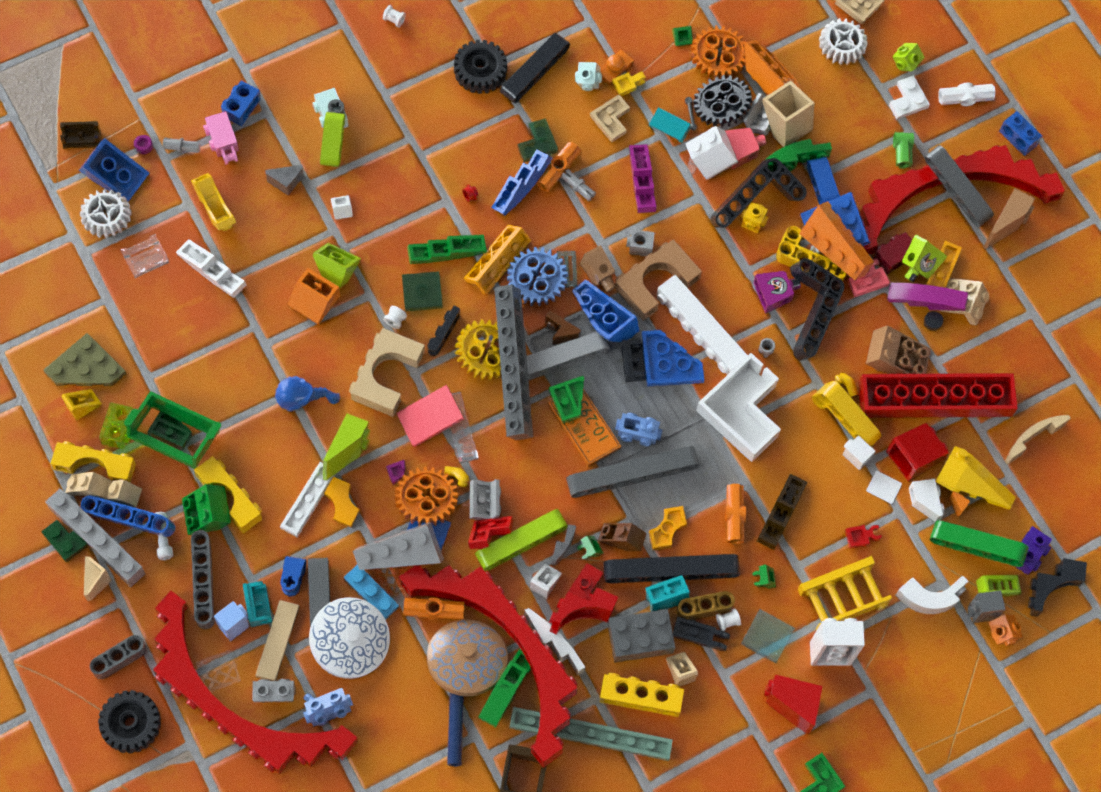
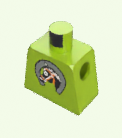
(922, 259)

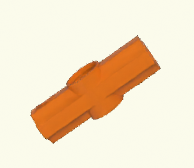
(564, 159)
(735, 514)
(420, 608)

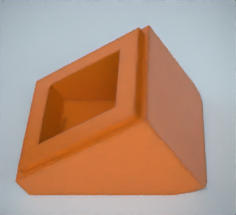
(958, 502)

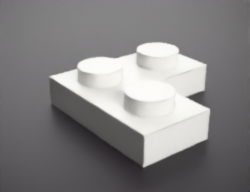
(912, 100)

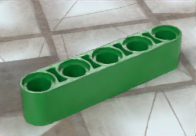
(979, 543)

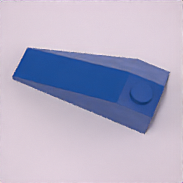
(605, 314)

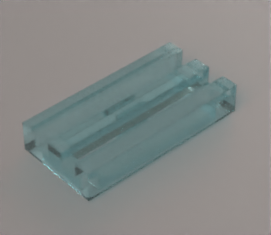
(569, 253)

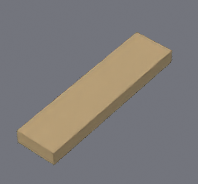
(277, 640)

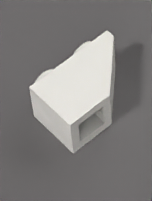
(926, 499)

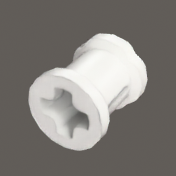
(397, 20)
(728, 619)

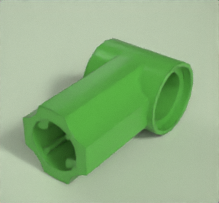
(903, 145)

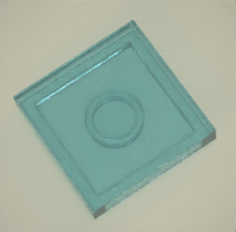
(767, 636)

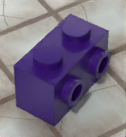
(1038, 546)

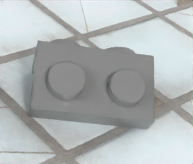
(757, 117)
(484, 499)
(273, 691)

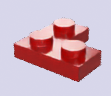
(486, 528)

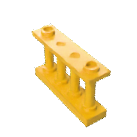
(846, 575)

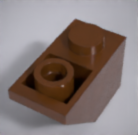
(622, 536)

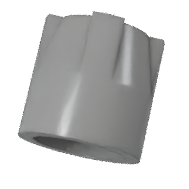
(768, 343)

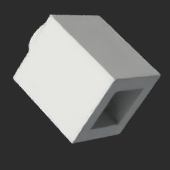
(858, 452)

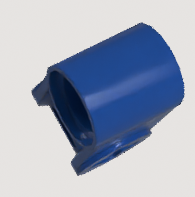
(293, 572)

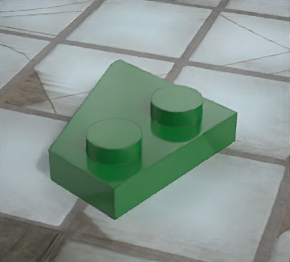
(568, 398)

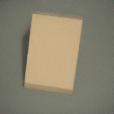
(682, 669)

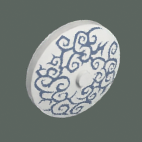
(349, 638)

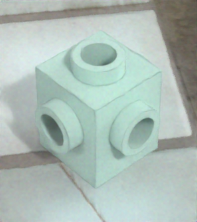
(588, 76)

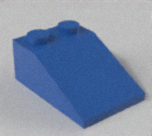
(114, 170)

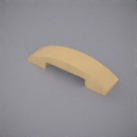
(1051, 424)

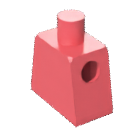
(745, 145)

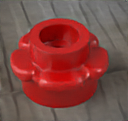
(470, 193)

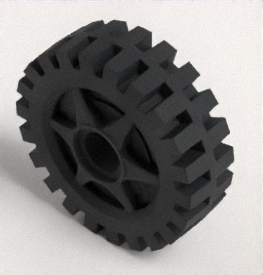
(480, 55)
(127, 706)

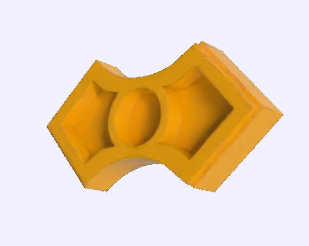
(338, 493)
(662, 535)

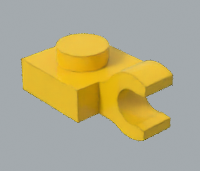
(626, 83)

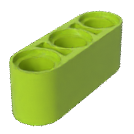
(332, 139)

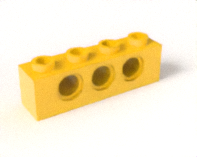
(650, 703)

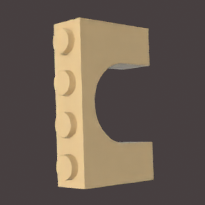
(386, 347)

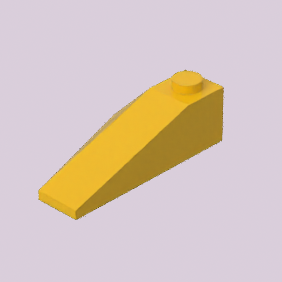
(967, 474)

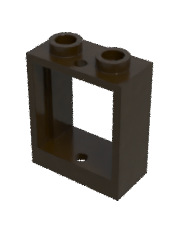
(520, 753)

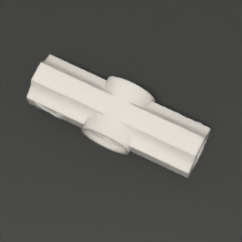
(966, 94)

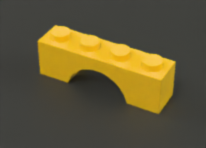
(69, 458)
(243, 513)

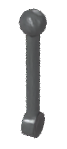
(688, 101)

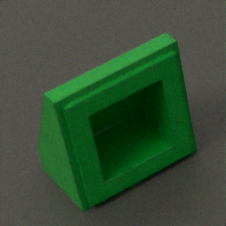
(682, 35)

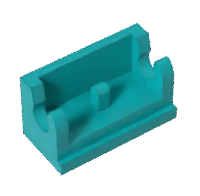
(670, 124)
(667, 593)
(257, 603)

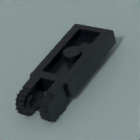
(443, 332)
(699, 633)

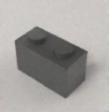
(986, 606)

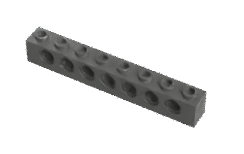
(513, 362)

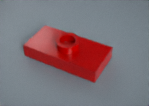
(586, 581)

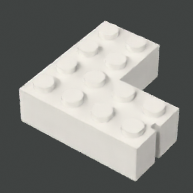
(733, 409)

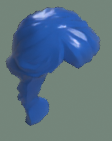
(296, 392)

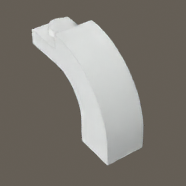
(928, 602)

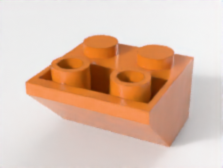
(313, 296)

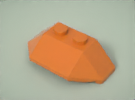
(766, 68)

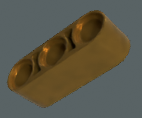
(713, 600)

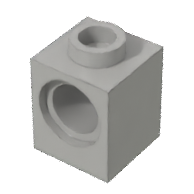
(643, 236)

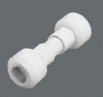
(164, 551)

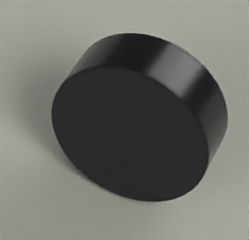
(933, 320)

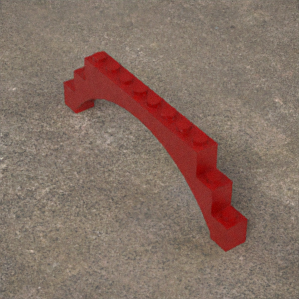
(988, 165)
(484, 596)
(269, 745)

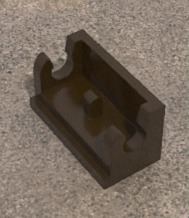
(80, 134)

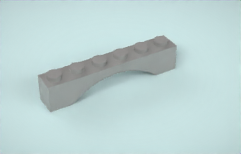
(95, 537)

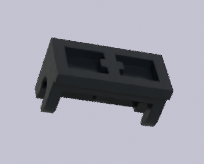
(633, 361)

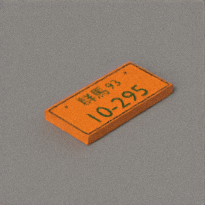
(589, 432)

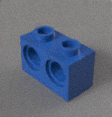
(244, 104)
(1020, 133)

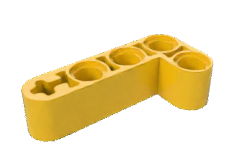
(796, 252)
(847, 412)

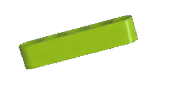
(521, 540)

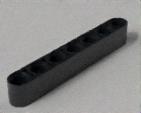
(666, 568)

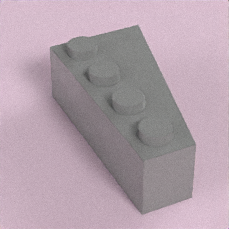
(405, 548)

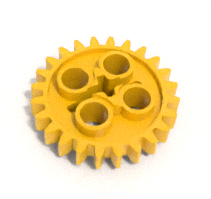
(469, 342)

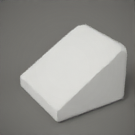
(341, 207)

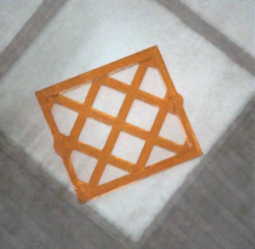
(383, 585)

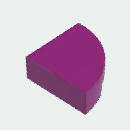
(396, 471)

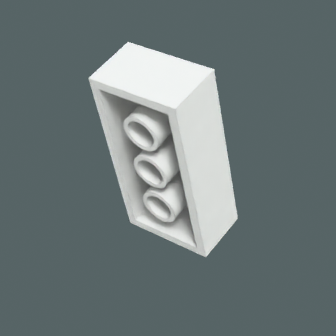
(837, 642)

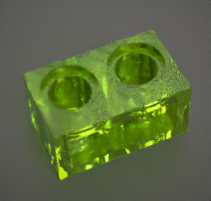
(113, 425)

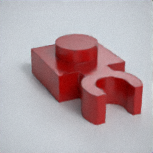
(860, 537)

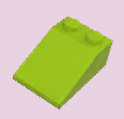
(347, 445)

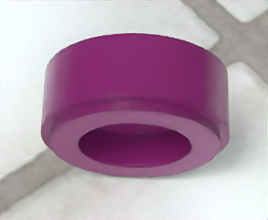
(143, 144)

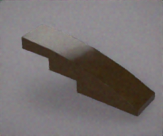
(782, 511)

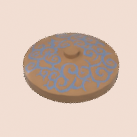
(466, 657)

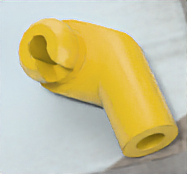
(848, 382)
(459, 473)

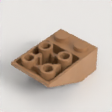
(897, 353)

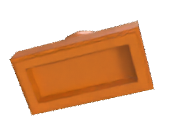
(615, 66)

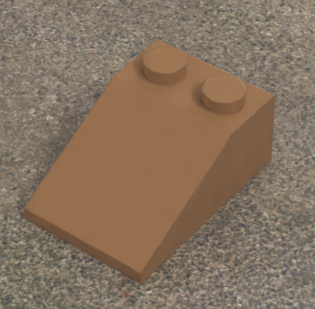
(1014, 213)

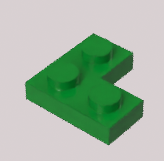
(824, 775)

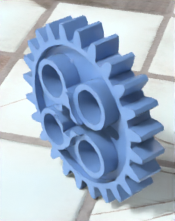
(552, 282)

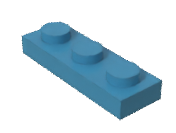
(371, 591)

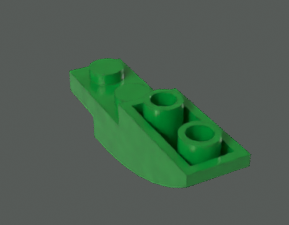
(800, 152)
(505, 689)

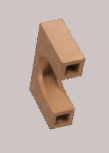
(668, 258)

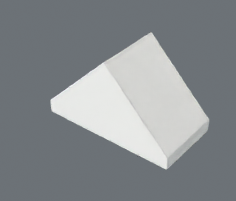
(545, 581)

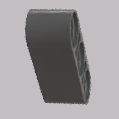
(113, 666)

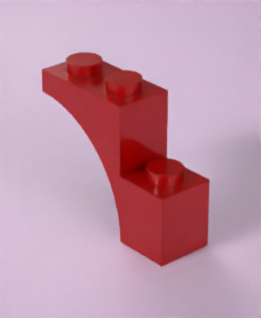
(572, 607)

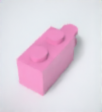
(222, 136)

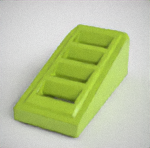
(985, 584)

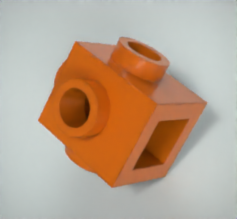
(1005, 630)

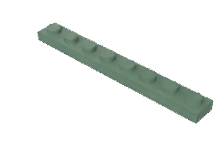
(598, 735)

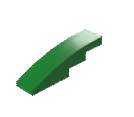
(448, 249)

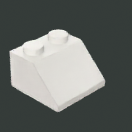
(712, 152)

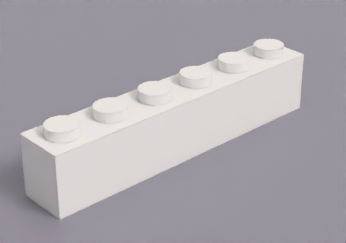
(700, 324)

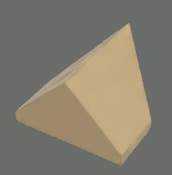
(95, 578)

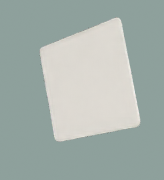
(884, 487)

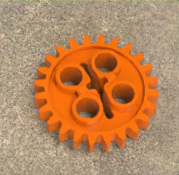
(702, 49)
(438, 486)

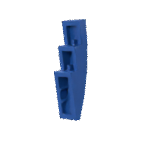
(518, 187)

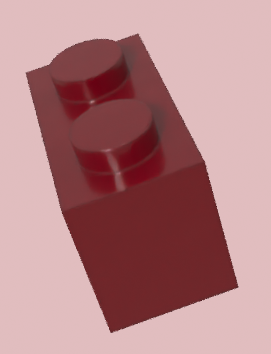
(892, 254)

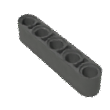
(959, 186)
(198, 571)
(318, 585)

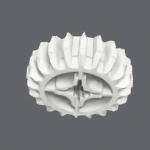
(844, 47)
(114, 205)

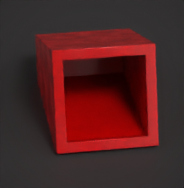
(917, 451)
(794, 700)

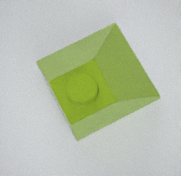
(335, 264)

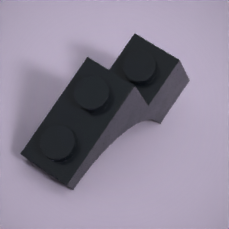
(1067, 573)

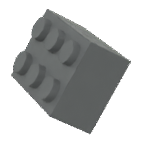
(641, 635)

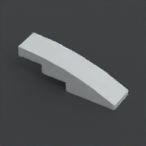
(211, 269)
(557, 642)

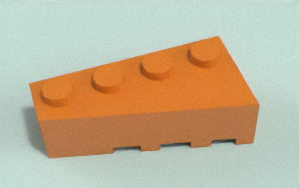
(836, 242)

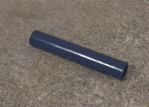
(455, 730)

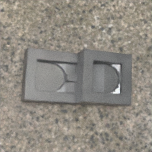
(562, 547)

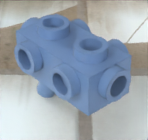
(643, 429)
(326, 707)

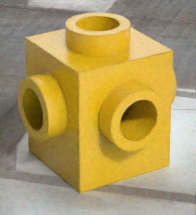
(754, 217)

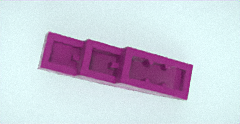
(642, 178)
(929, 296)

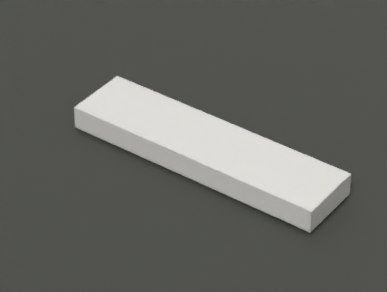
(306, 502)

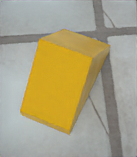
(81, 402)

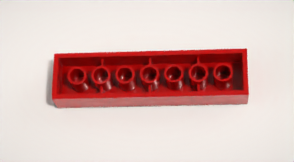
(938, 395)

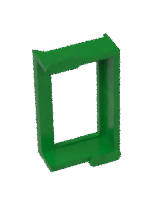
(178, 412)

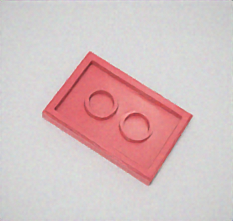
(430, 416)

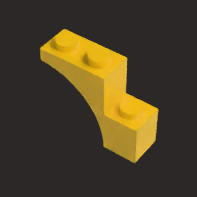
(213, 202)

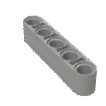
(566, 355)

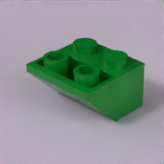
(206, 509)

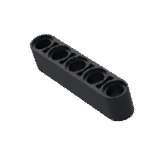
(535, 68)

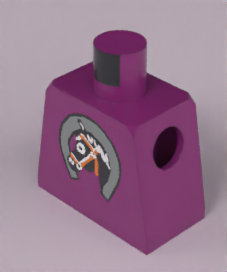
(775, 289)

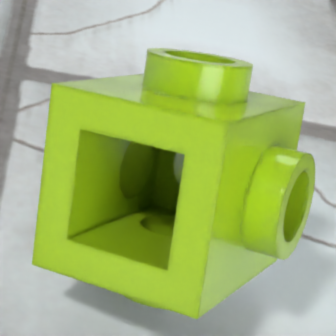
(908, 57)

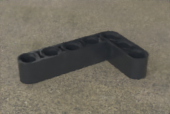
(754, 189)
(819, 308)

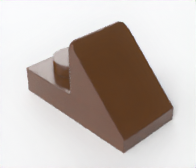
(565, 330)

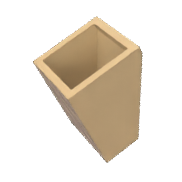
(789, 113)

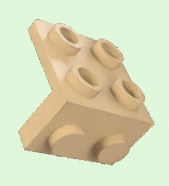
(976, 300)

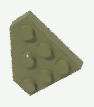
(85, 365)

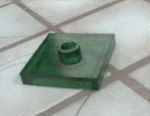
(422, 291)

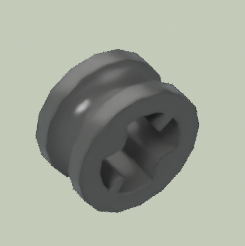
(335, 103)

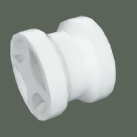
(395, 317)

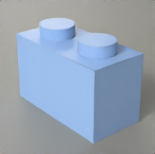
(232, 620)

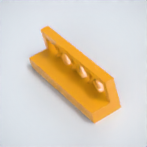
(499, 259)

